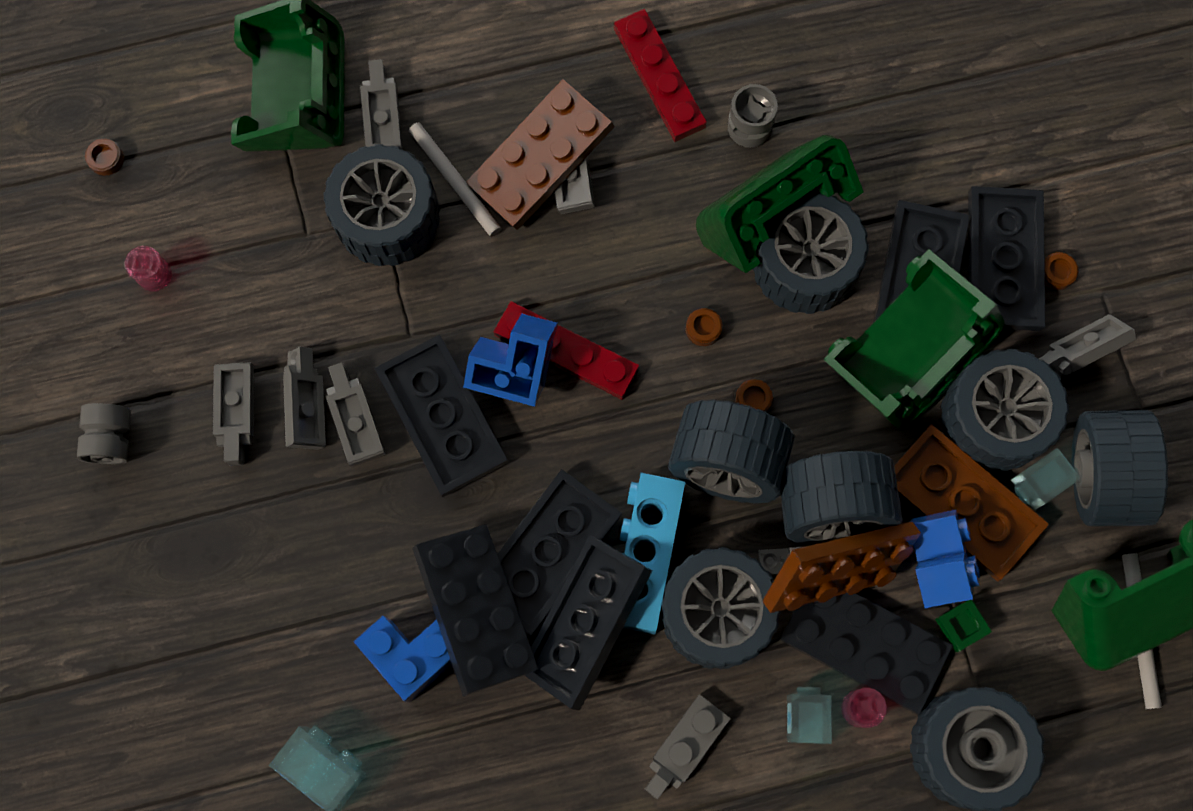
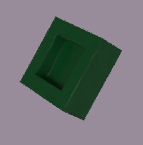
(963, 625)

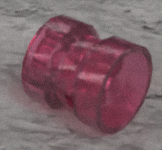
(154, 274)
(870, 708)

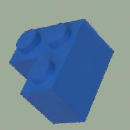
(513, 369)
(943, 562)
(405, 664)

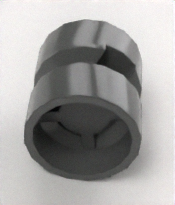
(752, 115)
(103, 433)

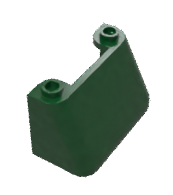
(294, 77)
(735, 221)
(918, 342)
(1118, 624)

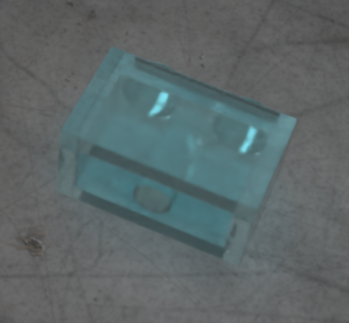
(319, 768)

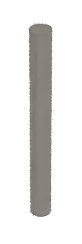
(455, 179)
(1145, 660)

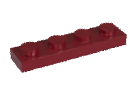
(659, 75)
(578, 355)

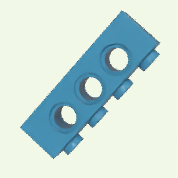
(665, 496)

